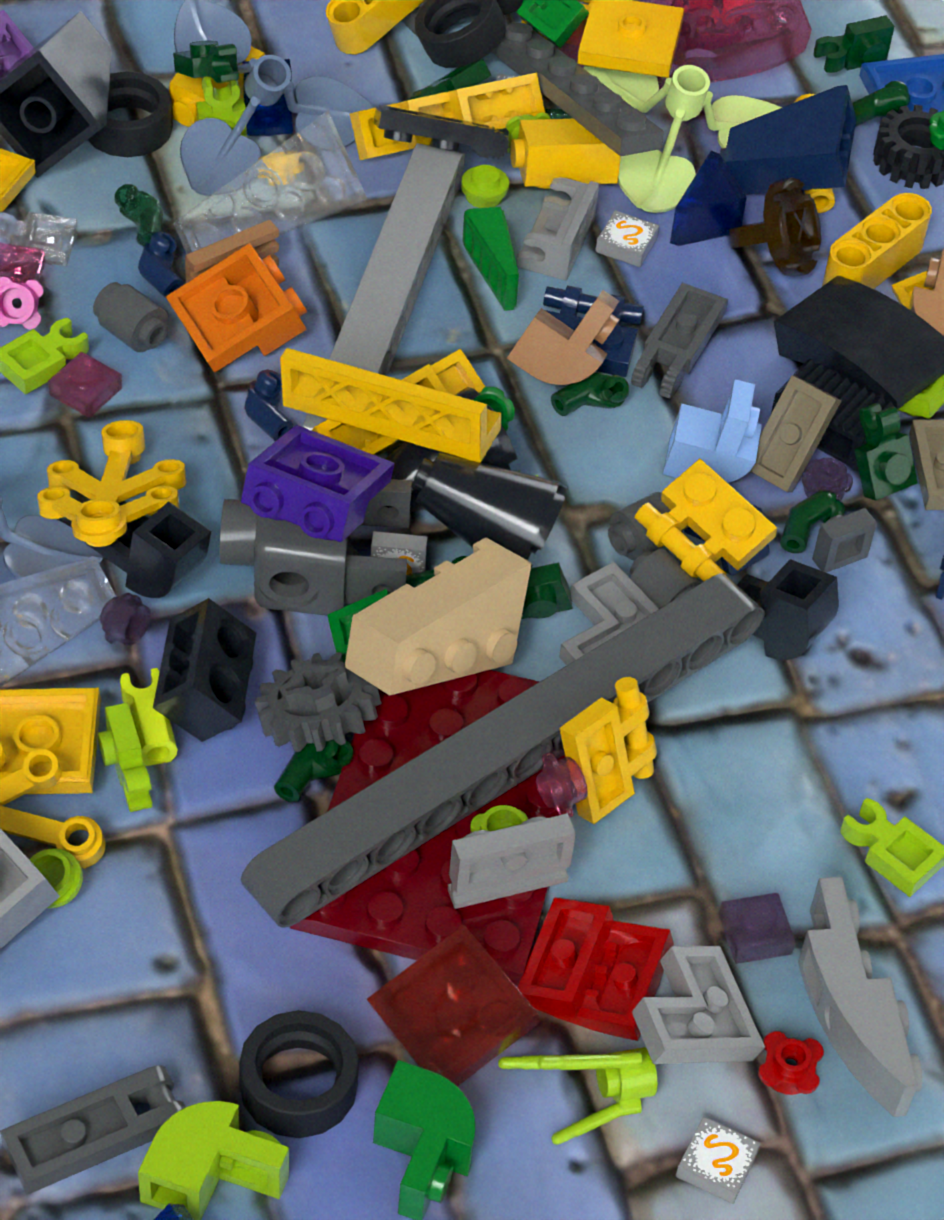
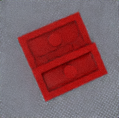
(593, 967)

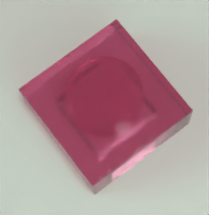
(21, 262)
(85, 384)

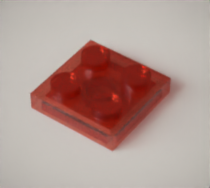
(454, 1008)

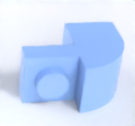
(722, 441)

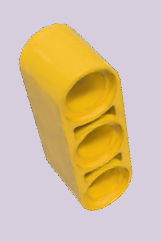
(363, 22)
(881, 241)

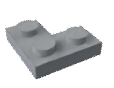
(610, 604)
(704, 1018)

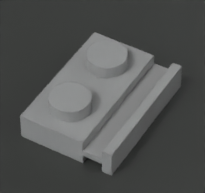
(510, 860)

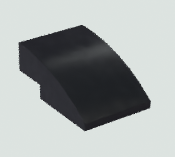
(863, 339)

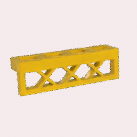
(388, 405)

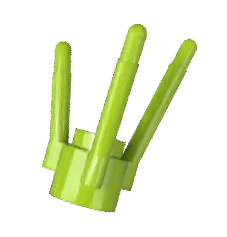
(619, 1075)

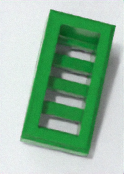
(491, 250)

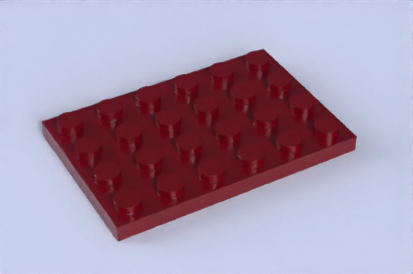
(408, 902)

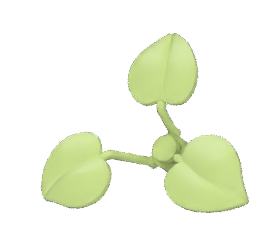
(654, 177)

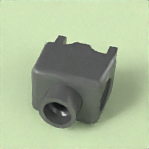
(310, 572)

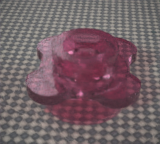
(561, 783)

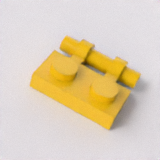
(714, 512)
(610, 747)

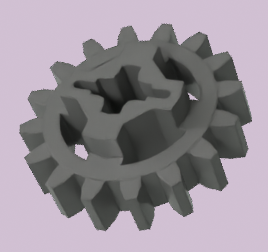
(316, 703)

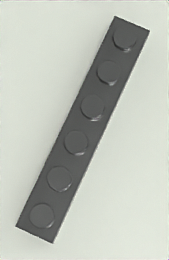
(578, 92)

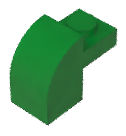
(431, 1123)

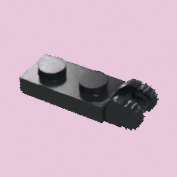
(444, 131)

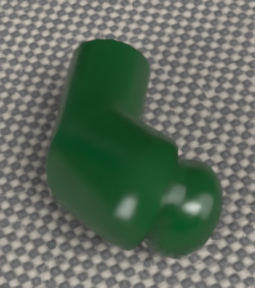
(596, 391)
(311, 766)

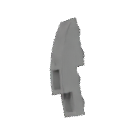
(853, 1009)

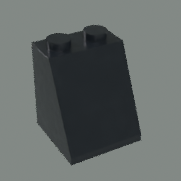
(56, 94)

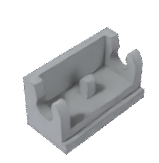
(560, 229)

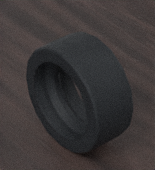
(467, 44)
(141, 135)
(289, 1032)

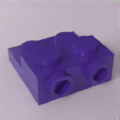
(315, 483)

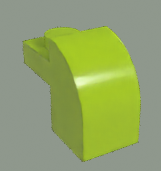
(205, 1146)

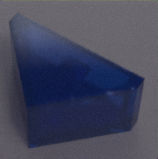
(709, 204)

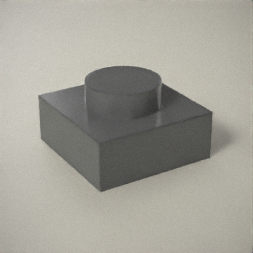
(844, 540)

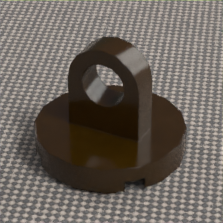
(788, 227)

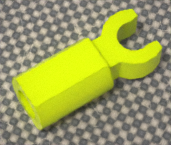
(152, 727)

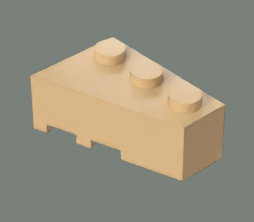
(444, 627)

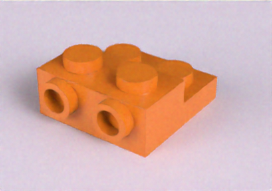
(238, 308)

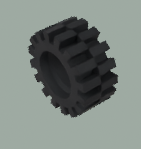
(897, 151)

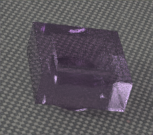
(756, 928)

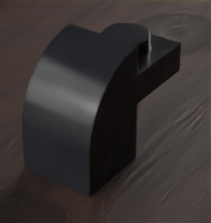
(158, 550)
(796, 607)

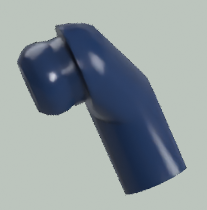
(157, 262)
(263, 404)

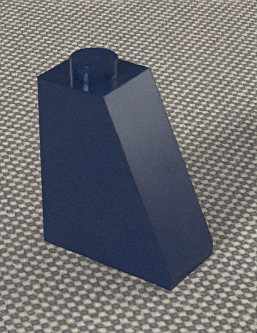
(797, 141)

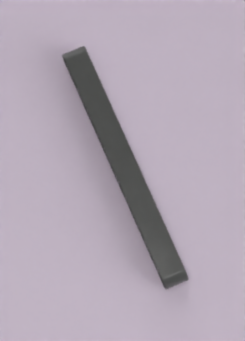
(491, 753)

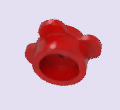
(785, 1077)

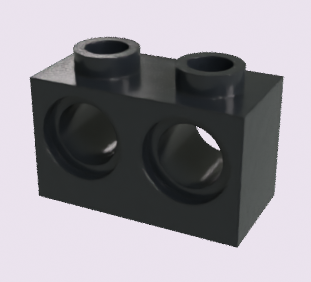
(205, 670)

